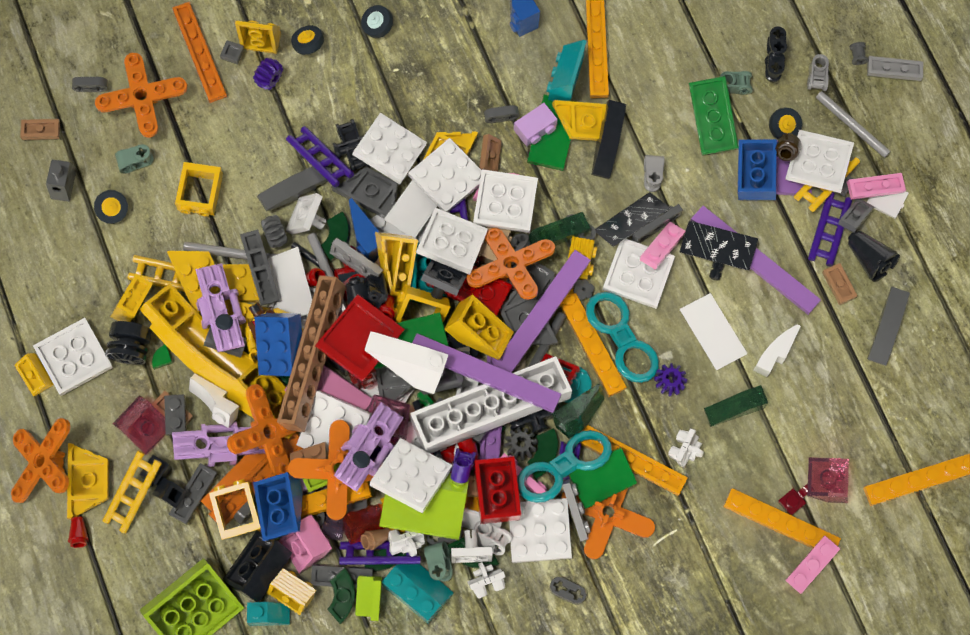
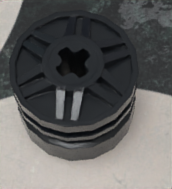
(128, 342)

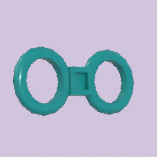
(622, 336)
(563, 466)

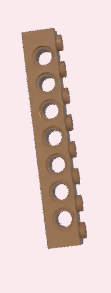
(309, 359)

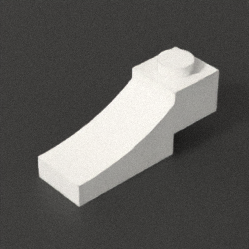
(214, 397)

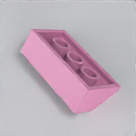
(340, 388)

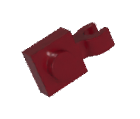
(793, 500)

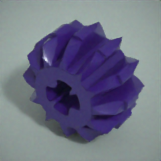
(268, 73)
(664, 382)

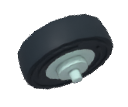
(377, 21)

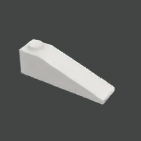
(412, 362)

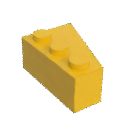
(396, 259)

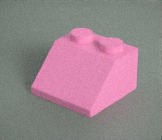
(307, 545)

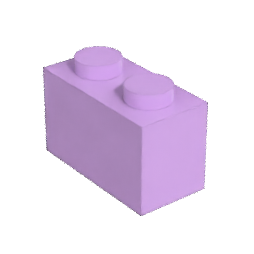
(535, 125)

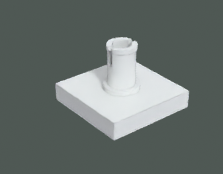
(305, 215)
(471, 552)

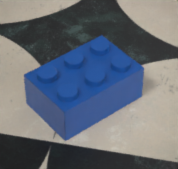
(757, 169)
(277, 342)

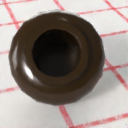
(788, 147)

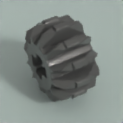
(274, 231)
(520, 436)

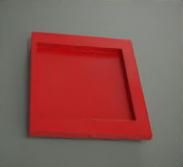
(349, 335)

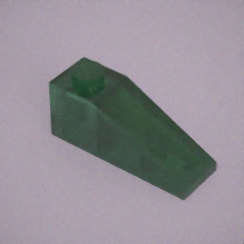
(561, 230)
(736, 406)
(577, 414)

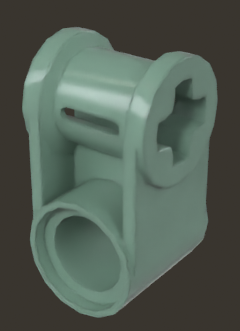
(738, 82)
(132, 158)
(437, 559)

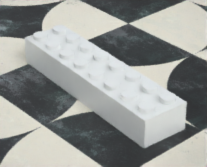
(483, 408)

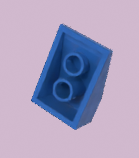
(524, 16)
(364, 232)
(279, 505)

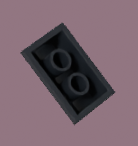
(257, 567)

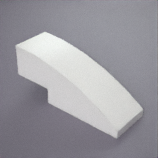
(776, 351)

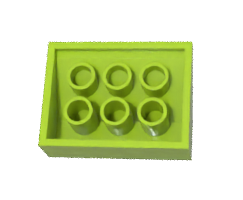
(440, 518)
(192, 604)

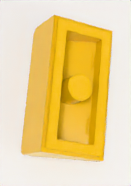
(33, 373)

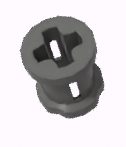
(858, 53)

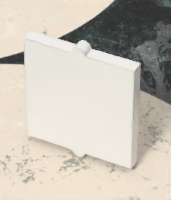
(889, 204)

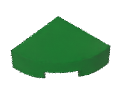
(161, 357)
(425, 400)

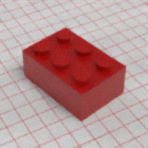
(497, 490)

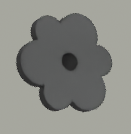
(588, 289)

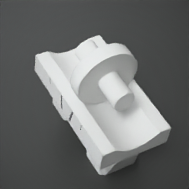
(689, 448)
(405, 542)
(494, 577)

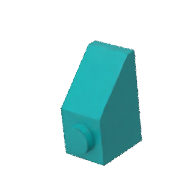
(267, 614)

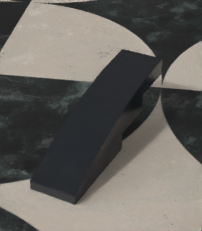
(609, 139)

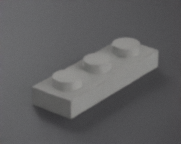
(895, 68)
(354, 259)
(576, 509)

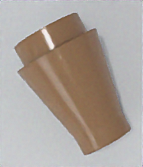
(374, 538)

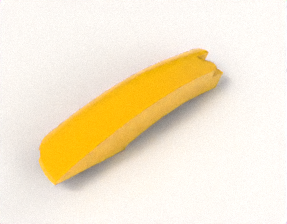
(182, 332)

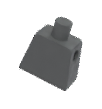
(61, 176)

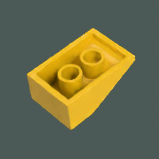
(258, 36)
(479, 328)

